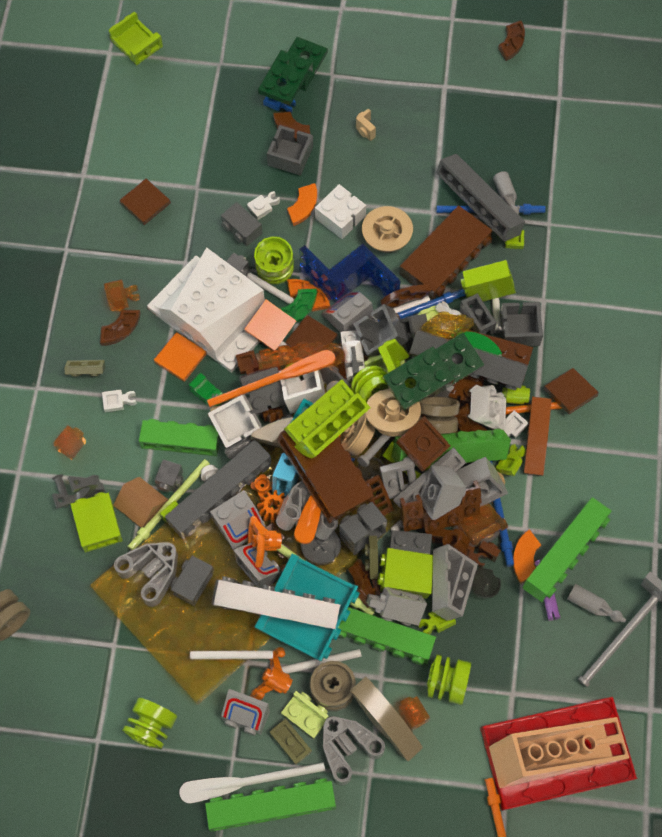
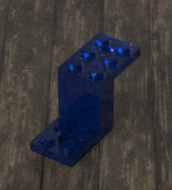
(348, 273)

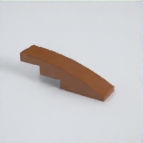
(537, 436)

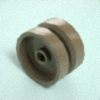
(440, 413)
(12, 614)
(332, 673)

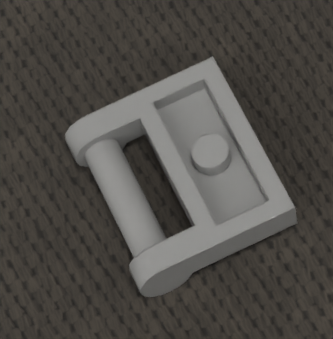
(393, 478)

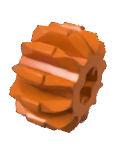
(266, 503)

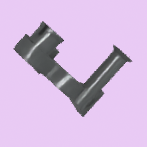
(88, 486)

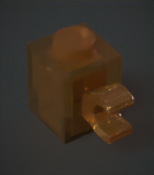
(118, 295)
(70, 441)
(413, 713)

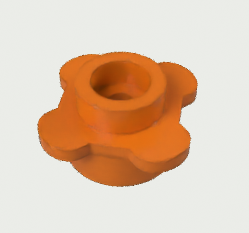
(256, 485)

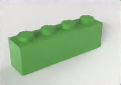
(179, 437)

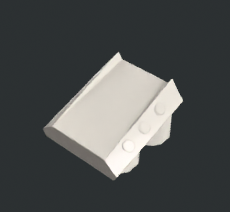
(488, 407)

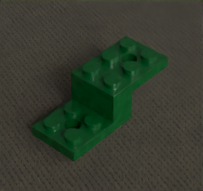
(292, 70)
(433, 371)

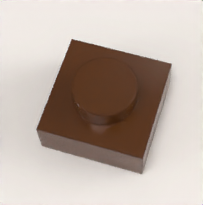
(490, 550)

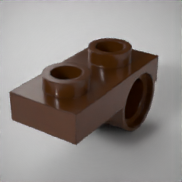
(465, 423)
(455, 538)

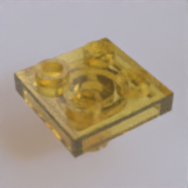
(448, 325)

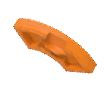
(304, 205)
(321, 301)
(524, 556)

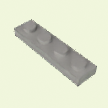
(450, 459)

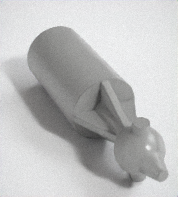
(506, 189)
(593, 603)

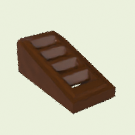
(383, 493)

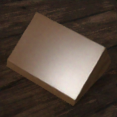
(139, 501)

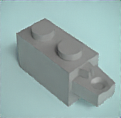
(398, 606)

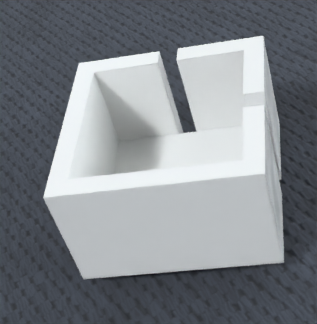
(337, 211)
(295, 390)
(234, 420)

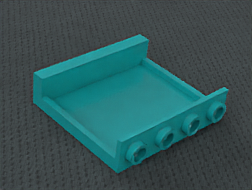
(309, 579)

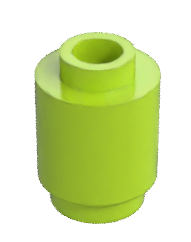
(517, 396)

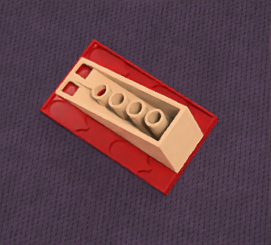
(558, 753)

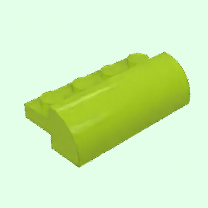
(326, 419)

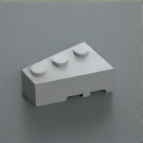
(451, 581)

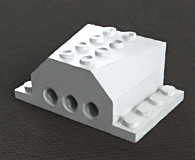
(211, 307)

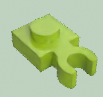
(513, 461)
(437, 622)

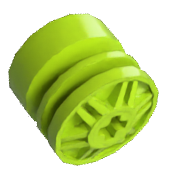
(275, 251)
(369, 381)
(449, 679)
(150, 722)

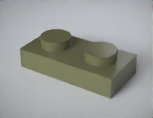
(80, 367)
(372, 551)
(290, 741)

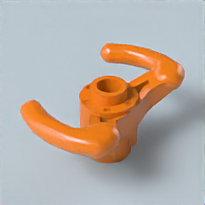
(263, 540)
(274, 677)

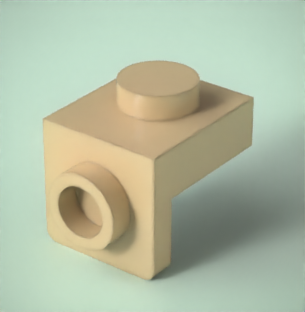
(363, 125)

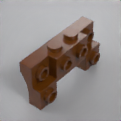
(415, 516)

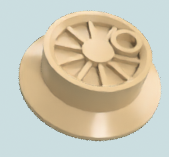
(387, 229)
(388, 415)
(357, 436)

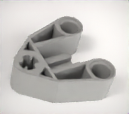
(293, 507)
(143, 555)
(359, 733)

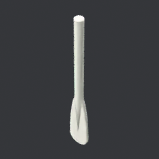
(214, 787)

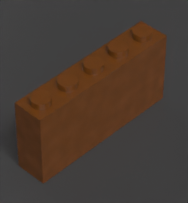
(446, 252)
(329, 478)

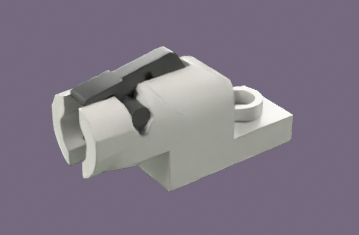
(353, 353)

